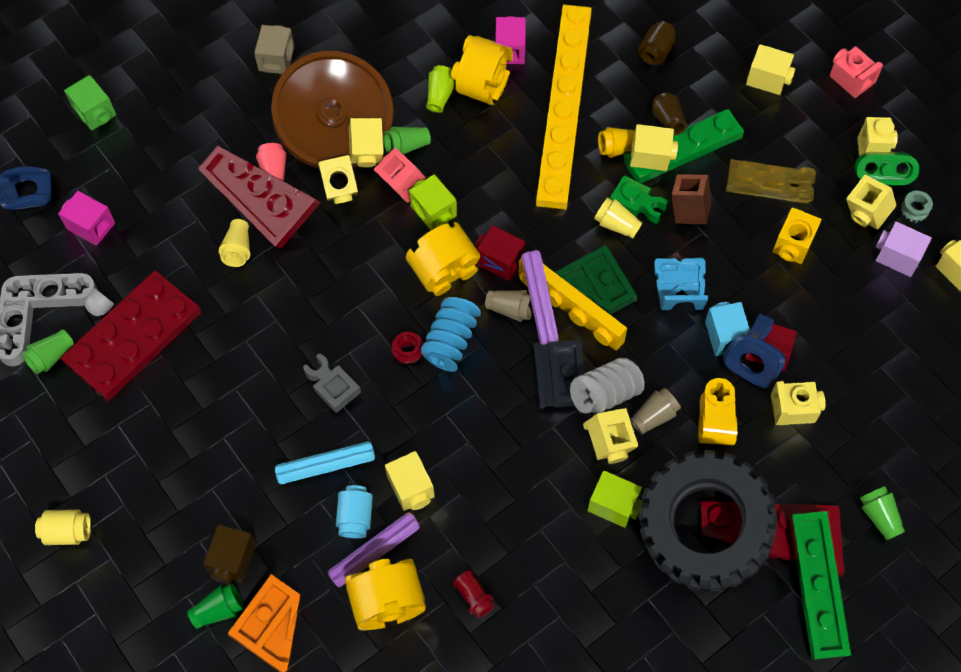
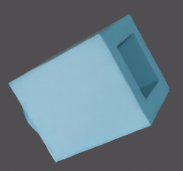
(724, 324)

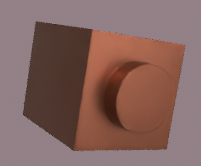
(691, 199)

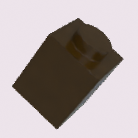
(229, 554)

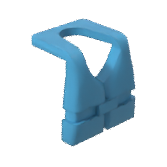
(680, 276)

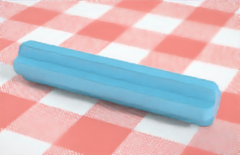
(324, 462)

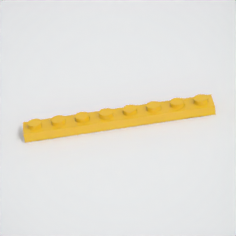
(564, 108)

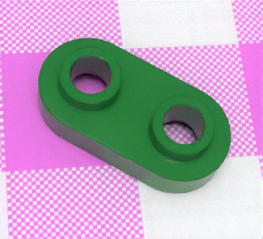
(885, 167)

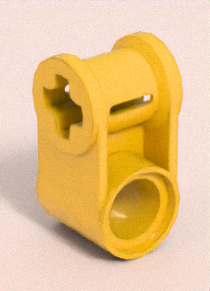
(717, 418)

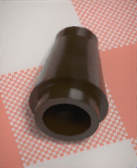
(669, 113)

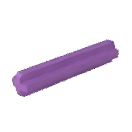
(539, 297)
(374, 548)

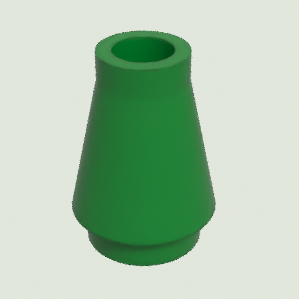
(217, 606)

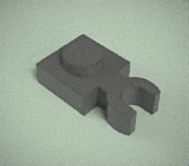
(332, 386)

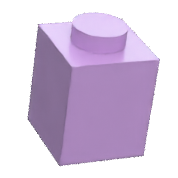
(902, 248)

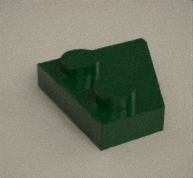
(600, 280)

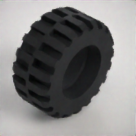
(717, 474)

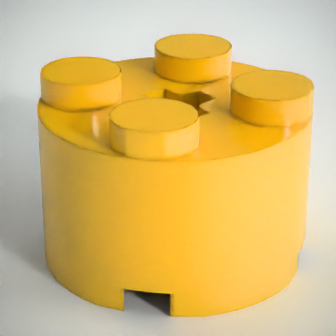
(482, 69)
(443, 258)
(385, 594)

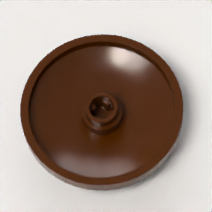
(318, 100)

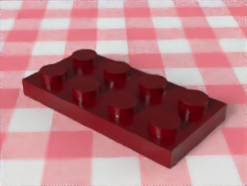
(131, 335)

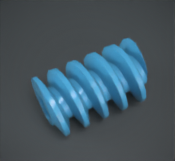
(449, 333)

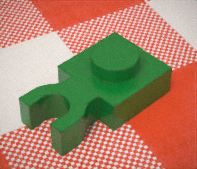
(637, 199)

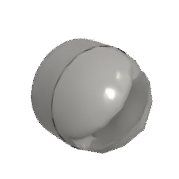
(97, 303)

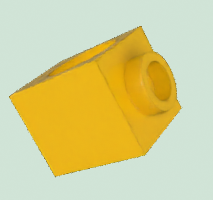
(801, 226)

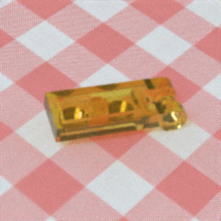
(771, 181)

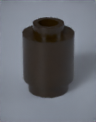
(657, 43)

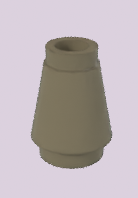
(510, 303)
(655, 411)

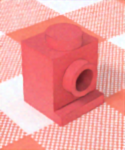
(855, 71)
(399, 173)

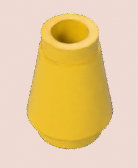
(615, 141)

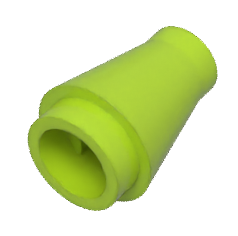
(439, 88)

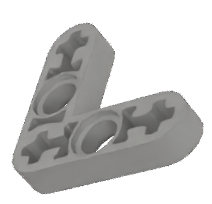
(25, 303)

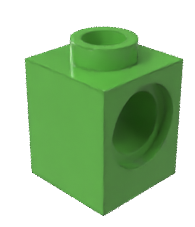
(90, 102)

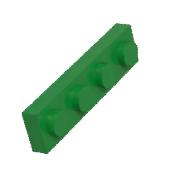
(695, 142)
(819, 585)

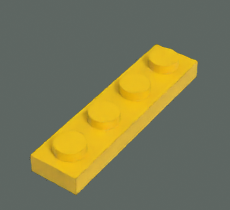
(581, 309)

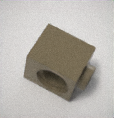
(274, 49)

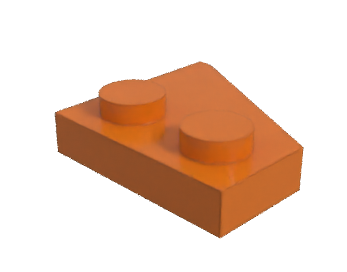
(269, 623)

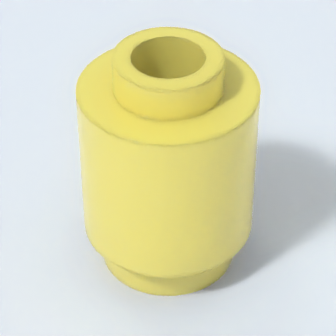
(63, 527)

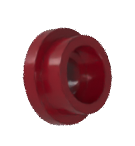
(407, 339)

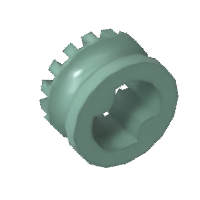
(912, 213)

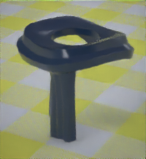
(11, 178)
(754, 343)

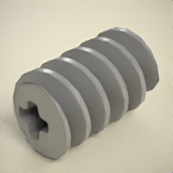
(607, 386)

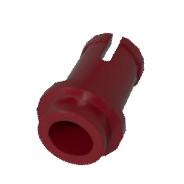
(474, 595)

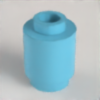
(354, 512)

